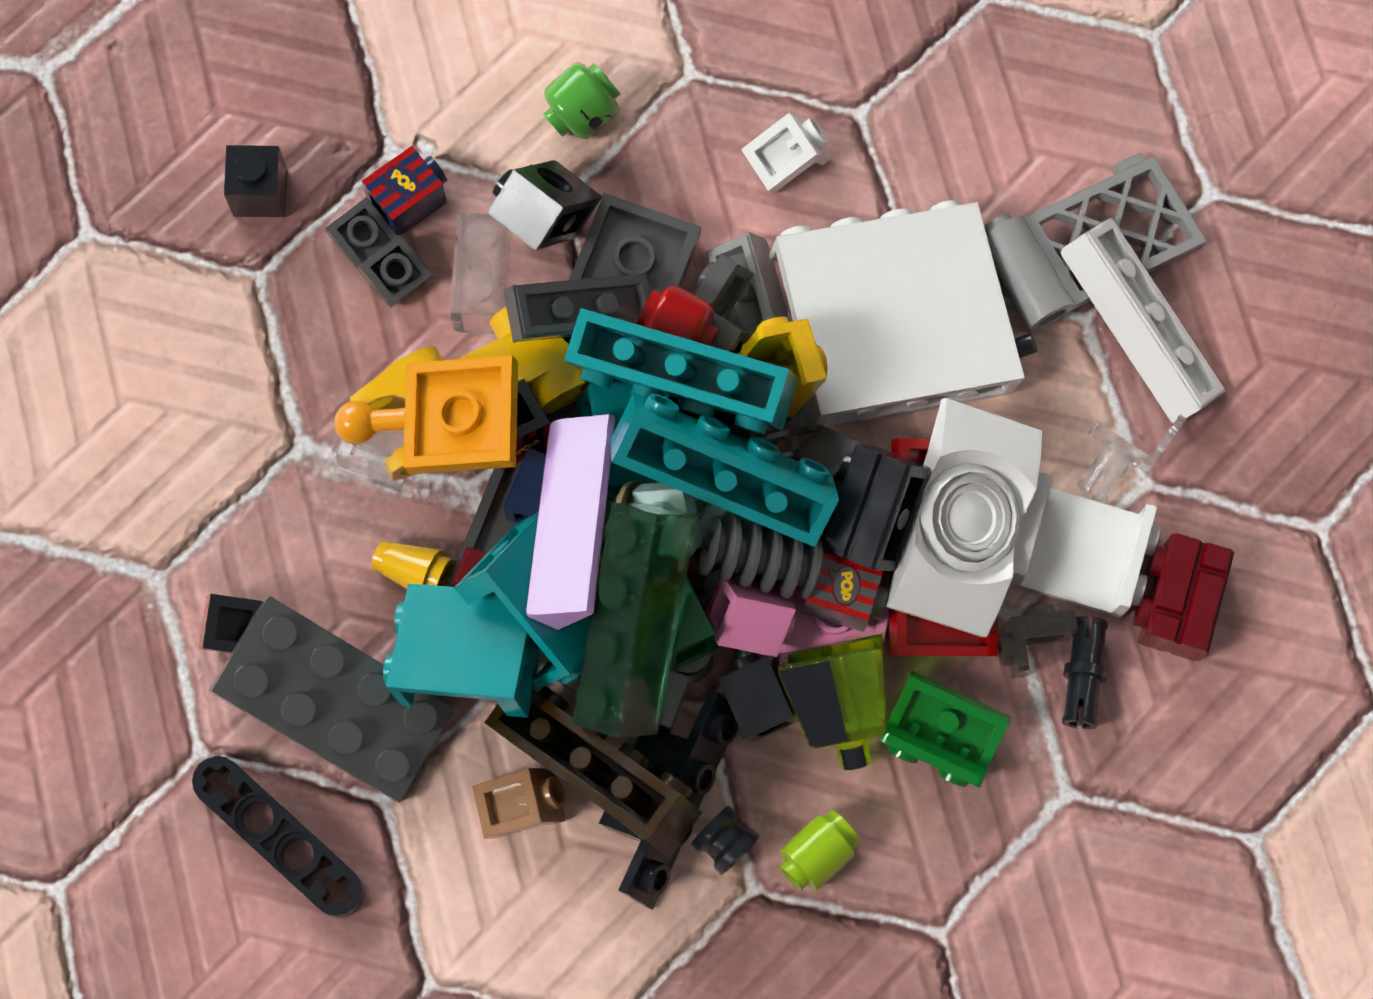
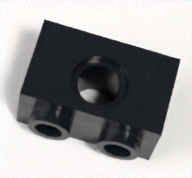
(543, 203)

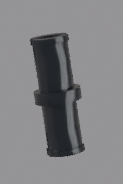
(1085, 673)

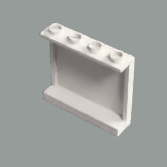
(900, 311)

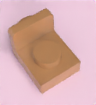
(519, 802)

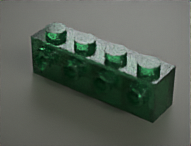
(634, 619)

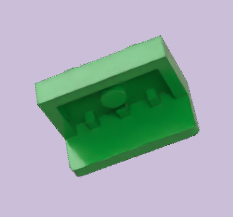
(944, 730)

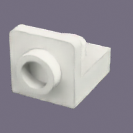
(787, 150)

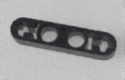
(280, 834)

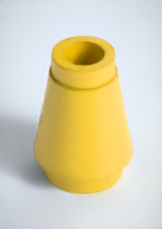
(412, 564)

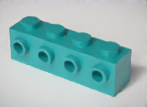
(681, 369)
(724, 468)

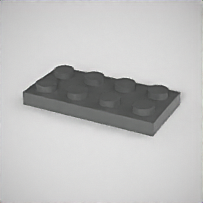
(329, 699)

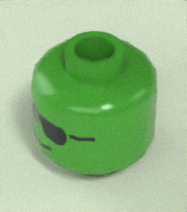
(581, 100)

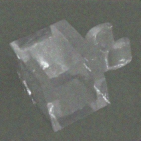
(368, 458)

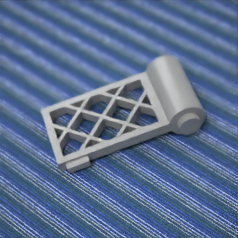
(1031, 263)

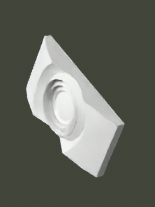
(967, 519)

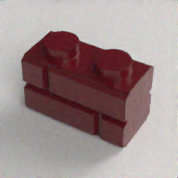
(1184, 596)

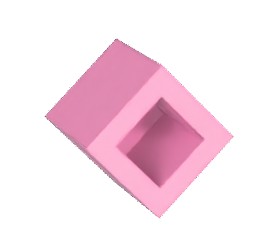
(750, 618)

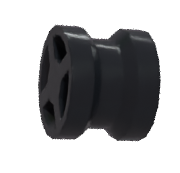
(725, 840)

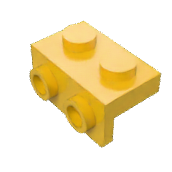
(790, 347)

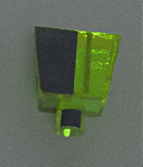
(839, 695)

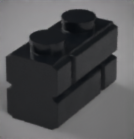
(874, 507)

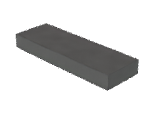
(552, 308)

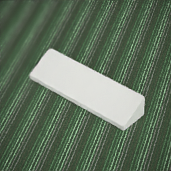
(1142, 321)

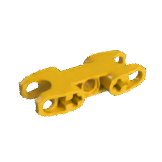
(539, 363)

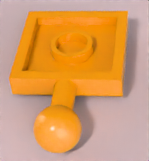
(453, 415)

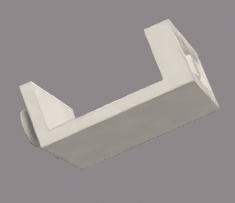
(1083, 550)

